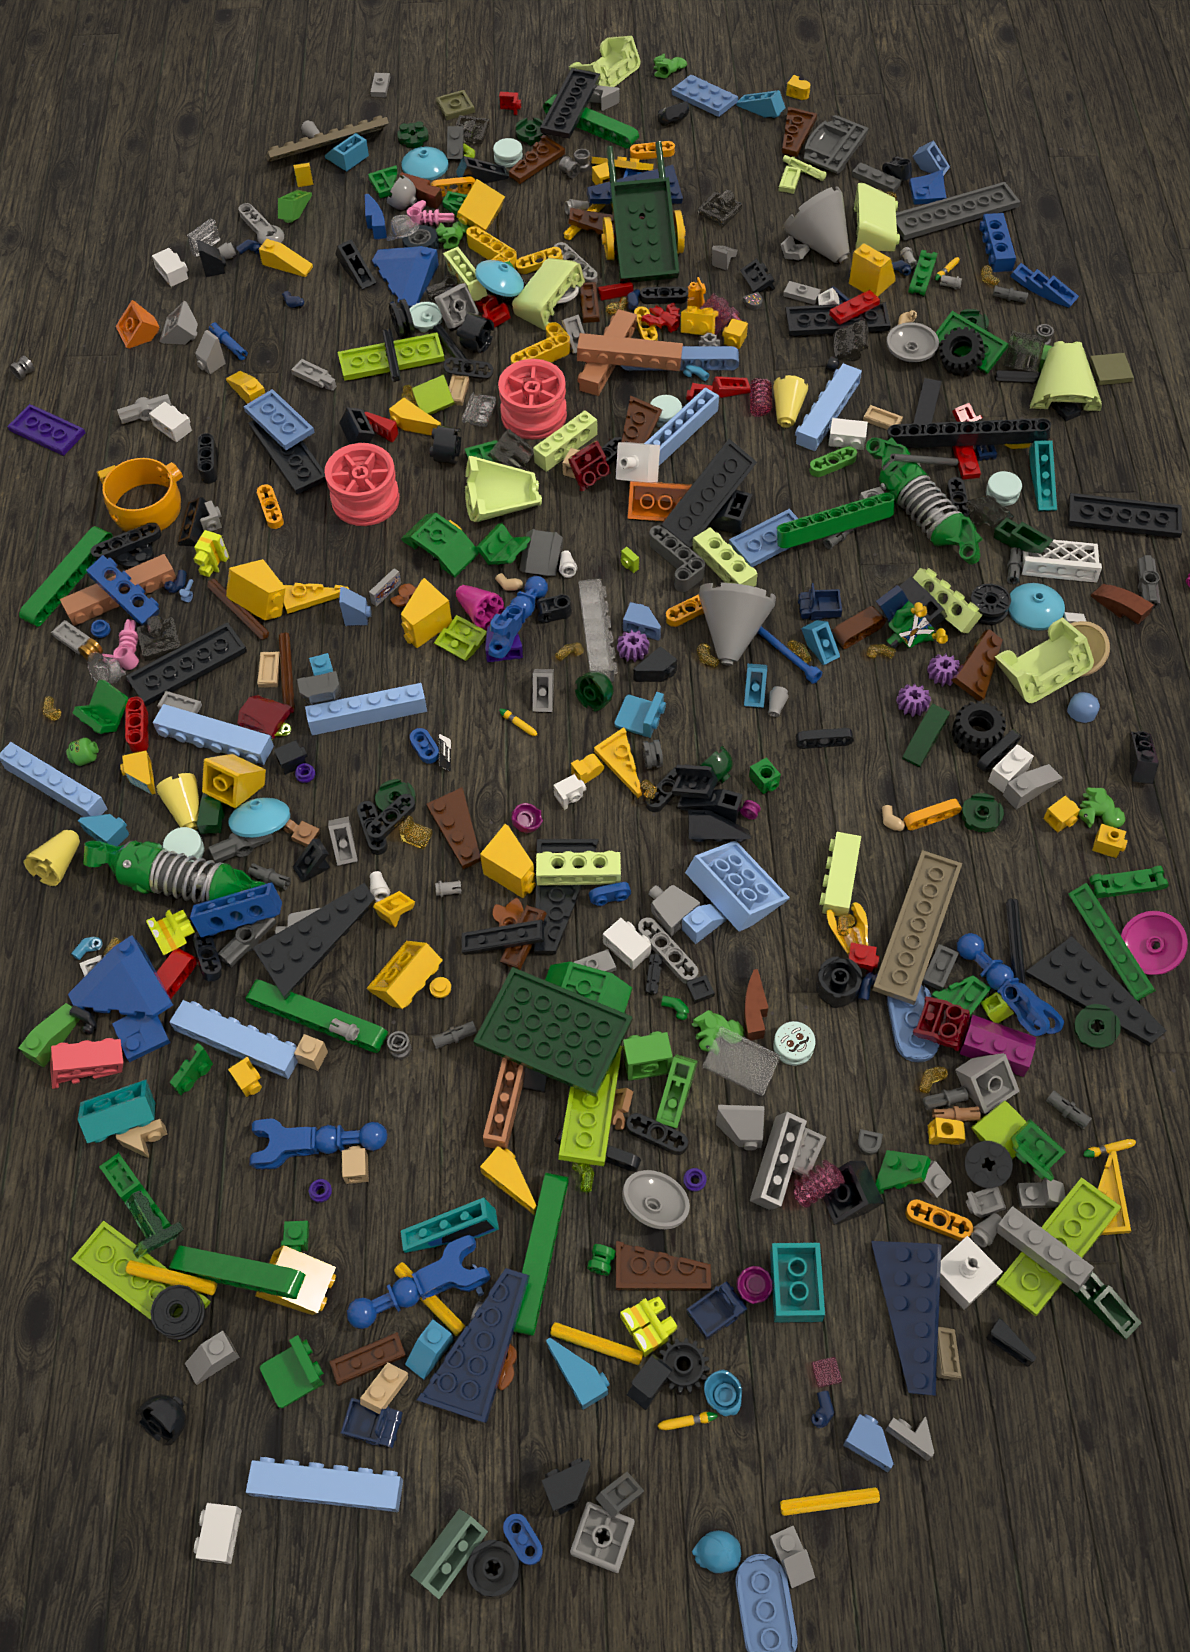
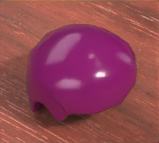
(526, 818)
(754, 1284)

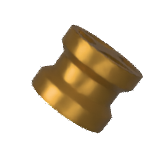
(90, 646)

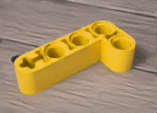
(489, 246)
(551, 349)

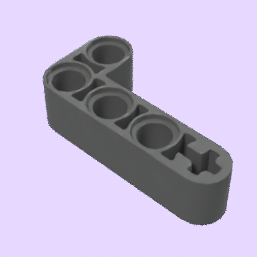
(688, 564)

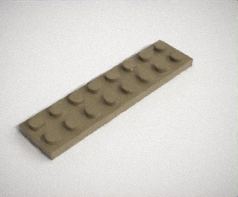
(319, 140)
(917, 927)

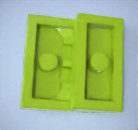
(433, 395)
(461, 638)
(1000, 1126)

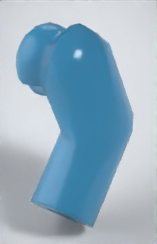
(690, 369)
(87, 945)

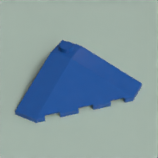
(407, 271)
(123, 982)

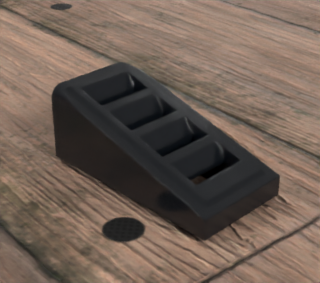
(1008, 1341)

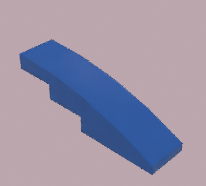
(1050, 289)

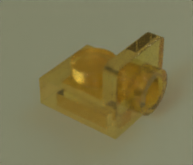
(414, 833)

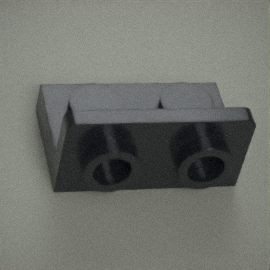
(756, 276)

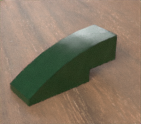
(1021, 536)
(926, 735)
(210, 815)
(1108, 1306)

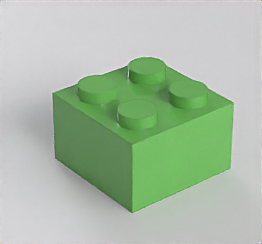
(647, 1055)

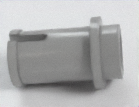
(907, 255)
(951, 281)
(447, 888)
(349, 1031)

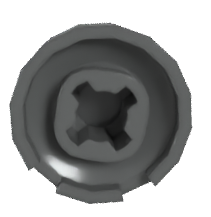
(652, 754)

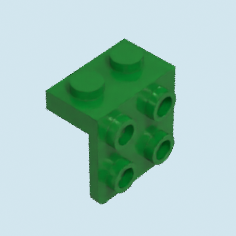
(104, 709)
(1037, 1148)
(292, 1373)

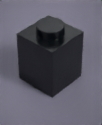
(290, 756)

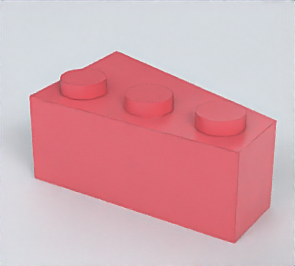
(84, 1060)

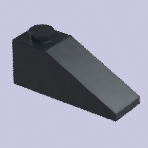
(481, 170)
(354, 264)

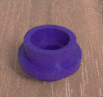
(302, 769)
(694, 1172)
(317, 1184)

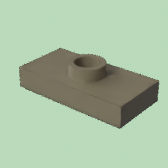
(947, 1355)

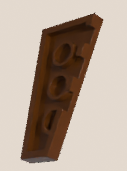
(658, 1271)

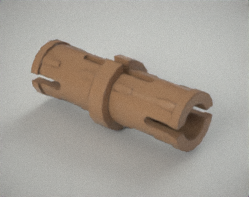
(957, 1113)

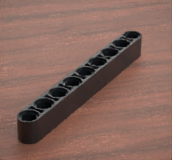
(970, 433)

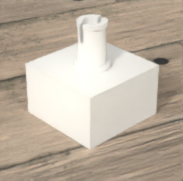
(637, 462)
(967, 1272)

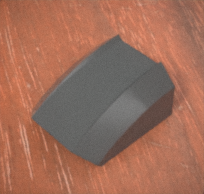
(542, 553)
(320, 688)

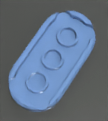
(903, 1020)
(765, 1606)

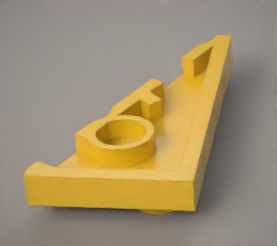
(621, 162)
(308, 595)
(617, 756)
(1112, 1187)

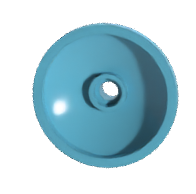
(425, 163)
(499, 278)
(1035, 606)
(259, 817)

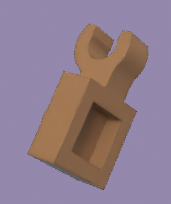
(301, 833)
(621, 1105)

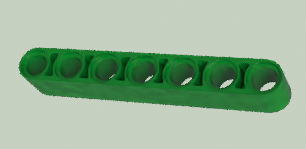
(603, 126)
(835, 520)
(63, 578)
(314, 1015)
(541, 1250)
(238, 1272)

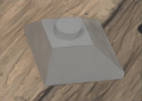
(179, 326)
(988, 1080)
(742, 1124)

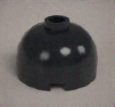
(163, 1417)

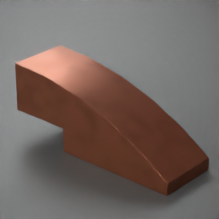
(424, 191)
(1123, 602)
(755, 1008)

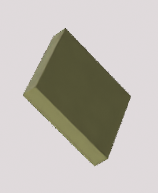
(455, 104)
(1111, 368)

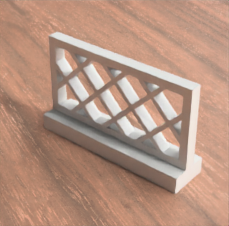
(1060, 567)

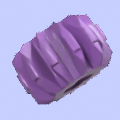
(633, 645)
(943, 669)
(913, 700)

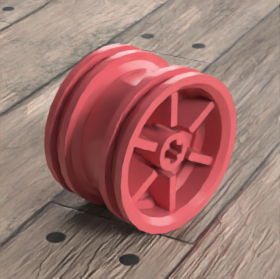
(532, 398)
(362, 484)

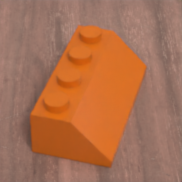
(654, 499)

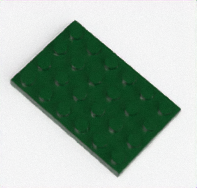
(553, 1031)

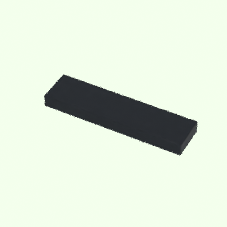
(927, 401)
(503, 937)

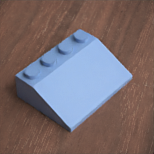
(736, 884)

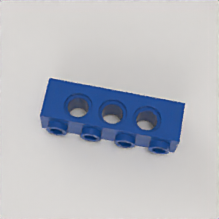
(997, 242)
(98, 573)
(236, 910)

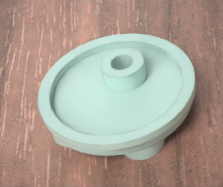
(425, 316)

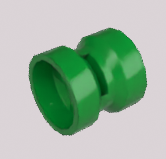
(601, 1259)

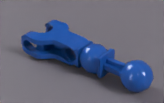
(510, 621)
(1026, 1005)
(309, 1141)
(425, 1283)

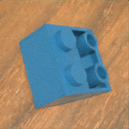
(349, 152)

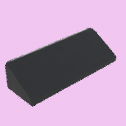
(192, 527)

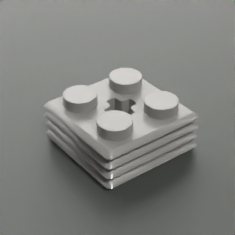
(447, 301)
(587, 1546)

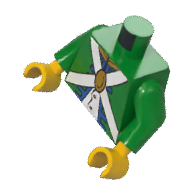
(913, 628)

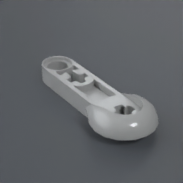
(260, 224)

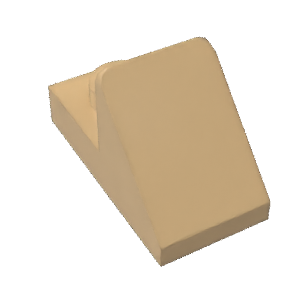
(136, 1138)

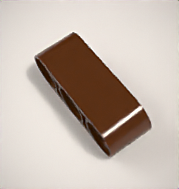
(858, 627)

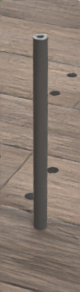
(924, 459)

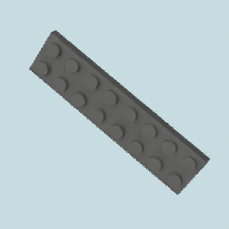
(955, 210)

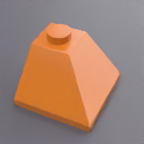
(136, 326)

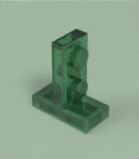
(150, 1225)

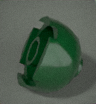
(594, 690)
(720, 763)

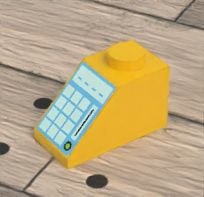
(139, 771)

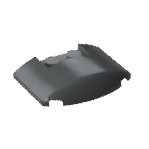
(834, 143)

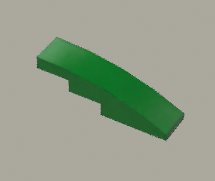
(127, 1183)

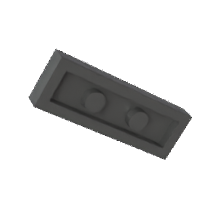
(876, 178)

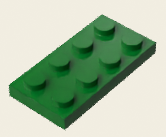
(993, 345)

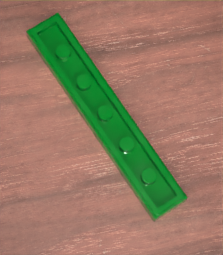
(1111, 942)

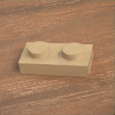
(384, 1388)

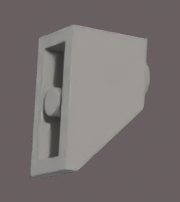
(209, 353)
(543, 690)
(342, 840)
(211, 1357)

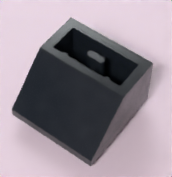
(733, 513)
(567, 1487)

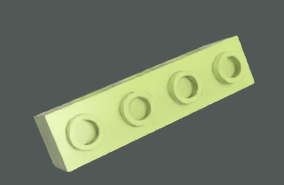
(571, 435)
(723, 559)
(969, 614)
(569, 875)

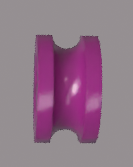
(750, 809)

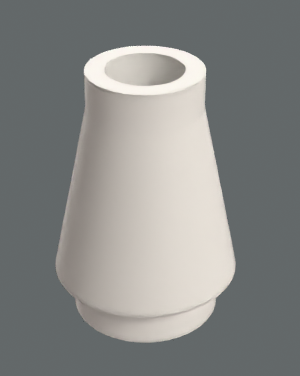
(567, 564)
(378, 886)

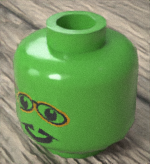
(82, 751)

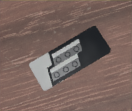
(444, 752)

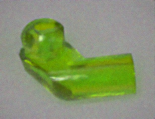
(587, 1175)

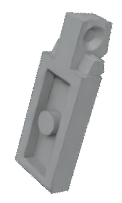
(314, 375)

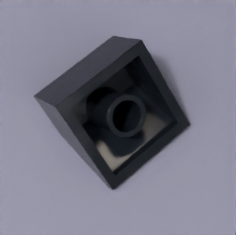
(855, 1196)

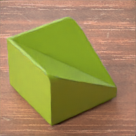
(996, 1008)

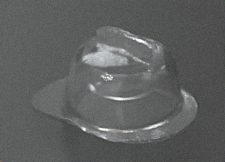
(401, 227)
(104, 668)

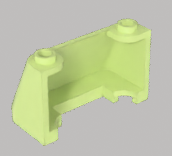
(617, 61)
(875, 218)
(546, 289)
(1050, 664)

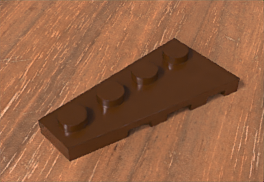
(797, 130)
(538, 158)
(588, 220)
(640, 421)
(978, 668)
(455, 824)

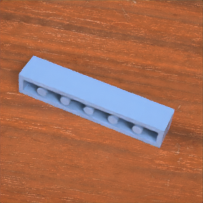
(828, 406)
(685, 423)
(366, 709)
(213, 734)
(51, 781)
(235, 1038)
(325, 1485)

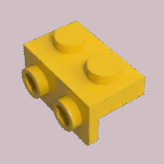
(698, 320)

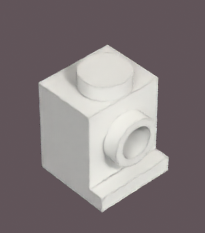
(569, 790)

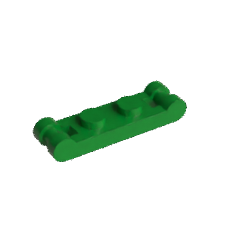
(923, 273)
(1128, 882)

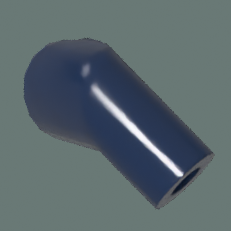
(249, 245)
(902, 267)
(632, 299)
(292, 301)
(178, 584)
(865, 987)
(825, 1411)

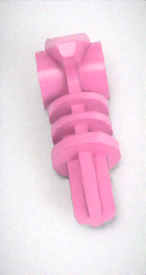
(424, 217)
(127, 646)

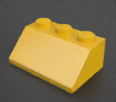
(405, 974)

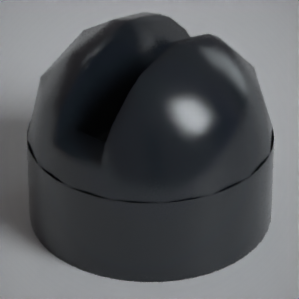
(832, 364)

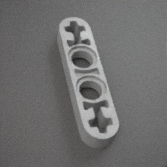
(570, 253)
(669, 949)

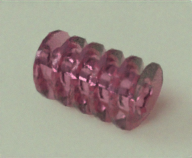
(760, 397)
(818, 1183)

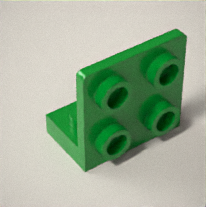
(500, 546)

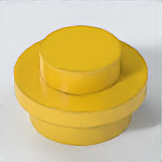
(440, 987)

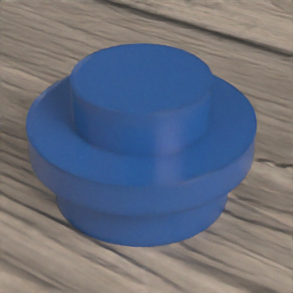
(100, 628)

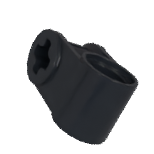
(899, 168)
(554, 608)

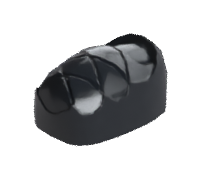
(673, 113)

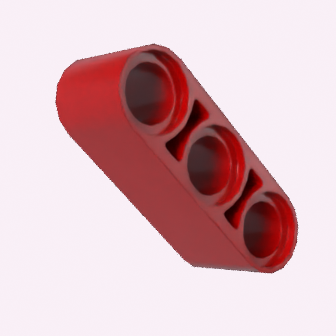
(136, 725)
(176, 970)

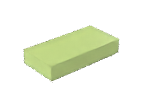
(789, 179)

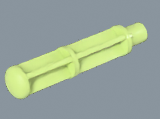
(807, 169)

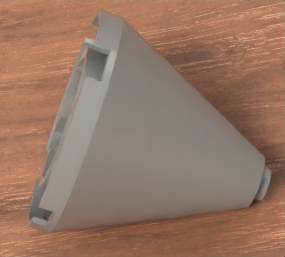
(822, 225)
(734, 616)

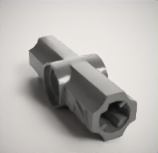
(1148, 580)
(237, 846)
(239, 947)

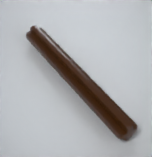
(241, 612)
(286, 669)

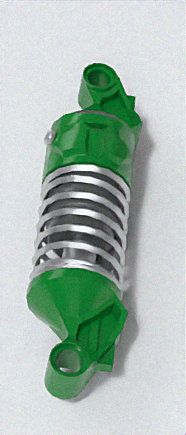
(923, 499)
(156, 869)

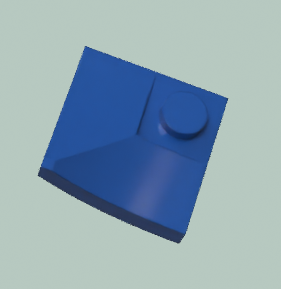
(928, 188)
(140, 1035)

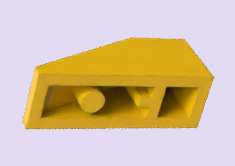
(281, 257)
(246, 386)
(412, 418)
(505, 1173)

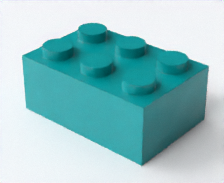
(116, 1111)
(797, 1282)

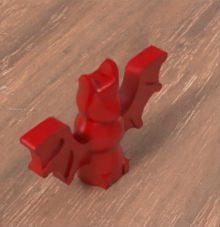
(669, 317)

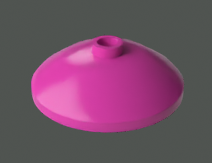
(1153, 928)

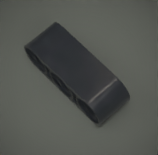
(207, 458)

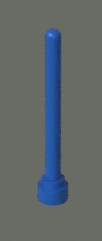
(812, 673)

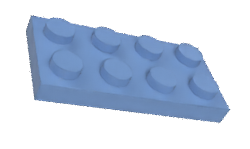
(704, 95)
(279, 419)
(761, 541)

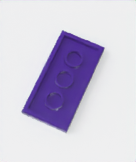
(46, 429)

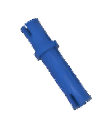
(224, 337)

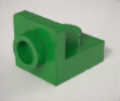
(296, 1235)

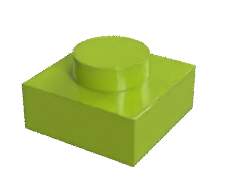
(629, 560)

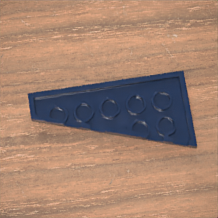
(601, 193)
(912, 1296)
(475, 1362)

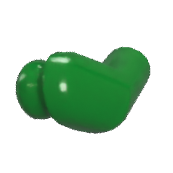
(677, 1004)

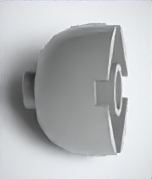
(402, 194)

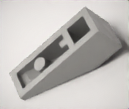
(1030, 785)

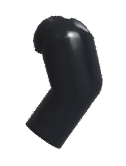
(86, 1017)

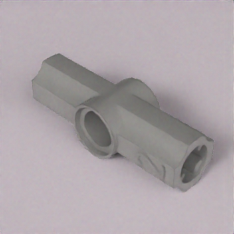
(141, 408)

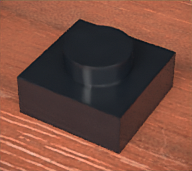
(700, 989)

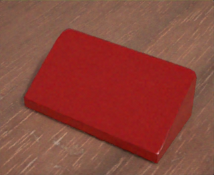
(615, 290)

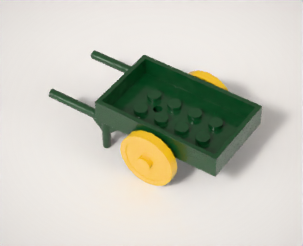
(645, 246)

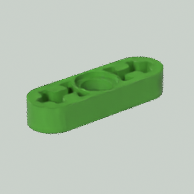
(847, 453)

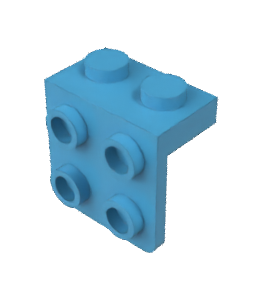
(640, 715)

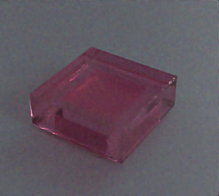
(826, 1372)

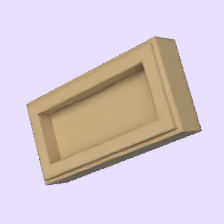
(458, 388)
(881, 417)
(269, 669)

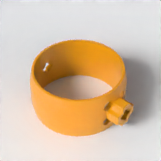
(137, 473)

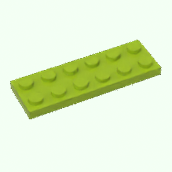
(373, 358)
(589, 1121)
(1075, 1224)
(106, 1259)

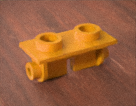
(696, 294)

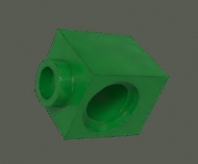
(761, 769)

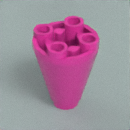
(479, 604)

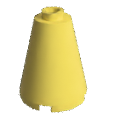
(789, 397)
(181, 799)
(53, 857)

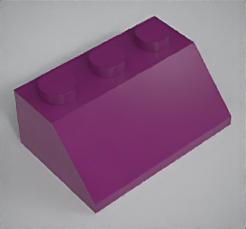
(991, 1038)

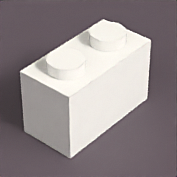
(170, 266)
(170, 421)
(848, 433)
(1010, 767)
(627, 943)
(217, 1533)

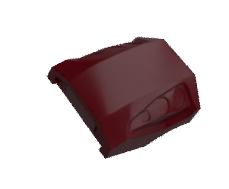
(589, 465)
(263, 715)
(943, 1023)

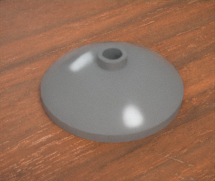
(912, 342)
(655, 1199)

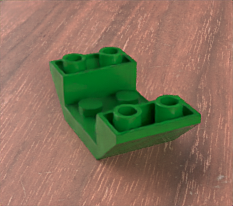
(443, 542)
(591, 983)

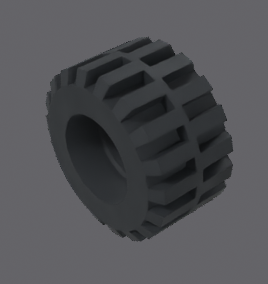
(957, 339)
(979, 715)

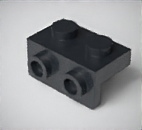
(694, 781)

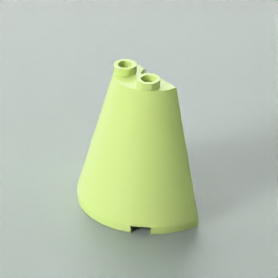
(1066, 379)
(498, 489)

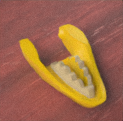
(857, 934)

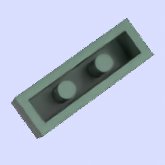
(449, 1553)

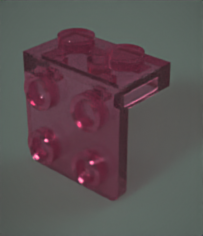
(724, 312)

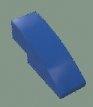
(374, 218)

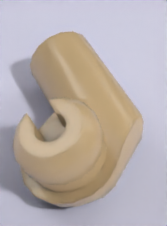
(907, 317)
(509, 584)
(890, 820)

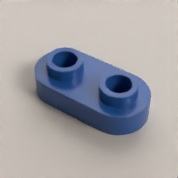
(424, 747)
(609, 893)
(523, 1539)

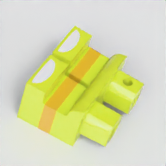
(210, 552)
(171, 930)
(646, 1327)

